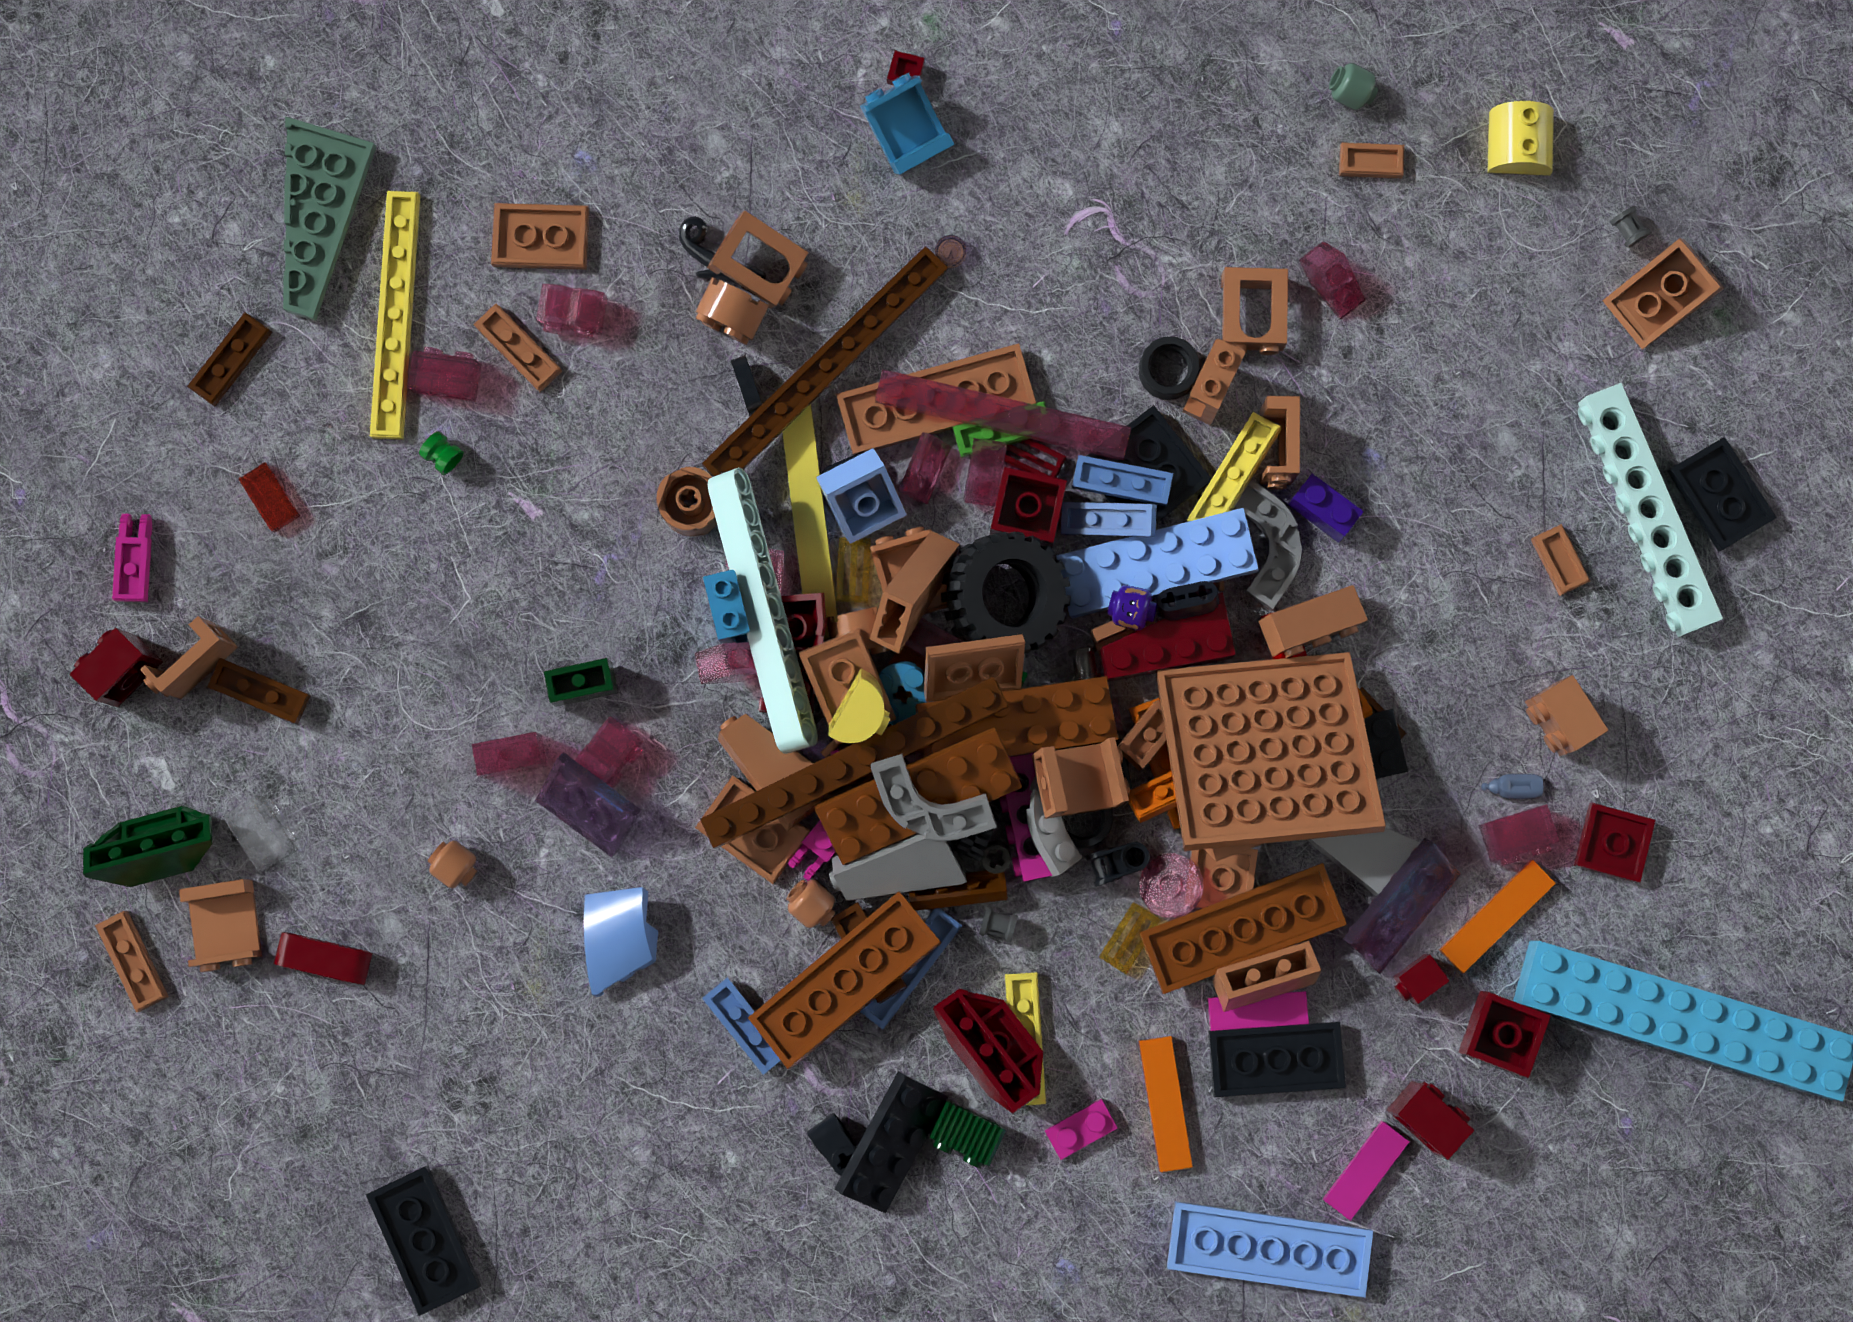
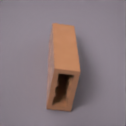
(912, 591)
(761, 761)

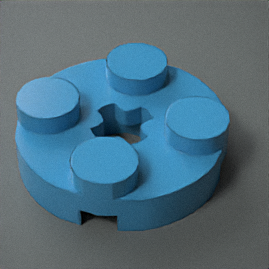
(906, 675)

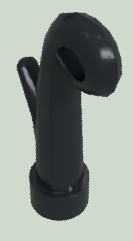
(702, 254)

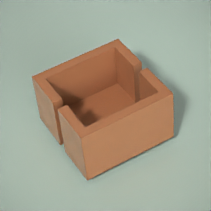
(1565, 716)

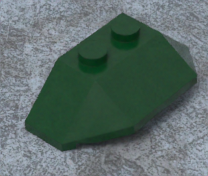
(149, 847)

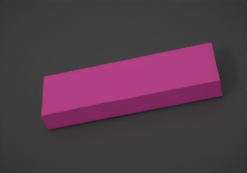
(1275, 1011)
(1365, 1170)

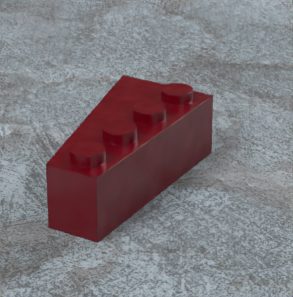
(1170, 645)

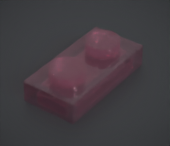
(924, 468)
(984, 472)

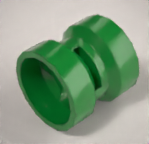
(440, 452)

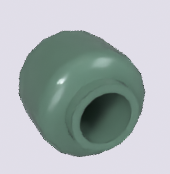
(1353, 86)

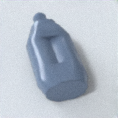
(1516, 786)

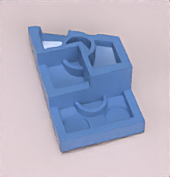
(617, 937)

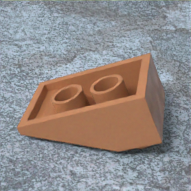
(1663, 293)

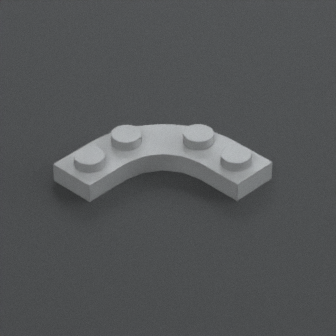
(1283, 543)
(925, 817)
(1050, 836)

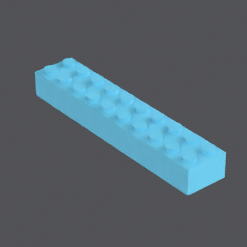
(1686, 1020)

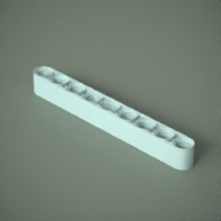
(769, 630)

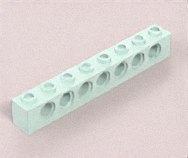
(1653, 492)

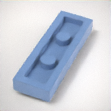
(1122, 480)
(1108, 519)
(733, 1013)

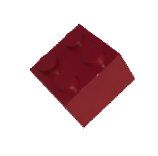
(1028, 505)
(114, 666)
(1504, 1034)
(1430, 1119)

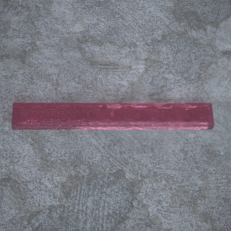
(1002, 414)

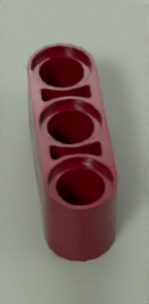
(323, 958)

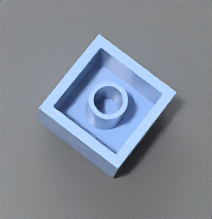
(861, 496)

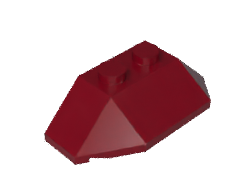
(992, 1046)

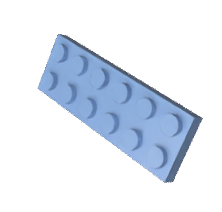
(1178, 555)
(1270, 1249)

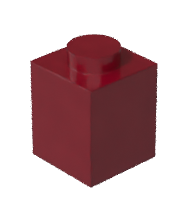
(1420, 979)

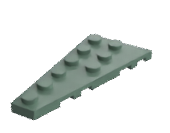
(319, 200)

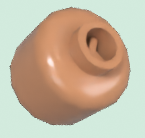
(452, 864)
(811, 903)

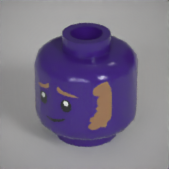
(1132, 607)

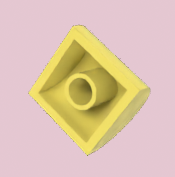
(1521, 138)
(860, 711)

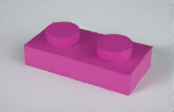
(1080, 1129)

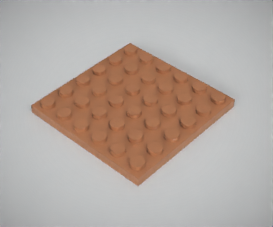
(1269, 751)

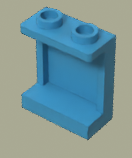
(905, 123)
(727, 607)

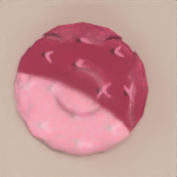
(1171, 885)

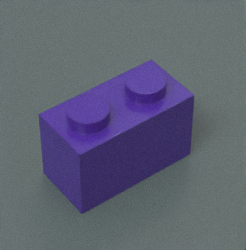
(1325, 508)

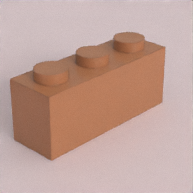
(1313, 622)
(1266, 976)

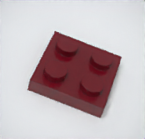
(1614, 842)

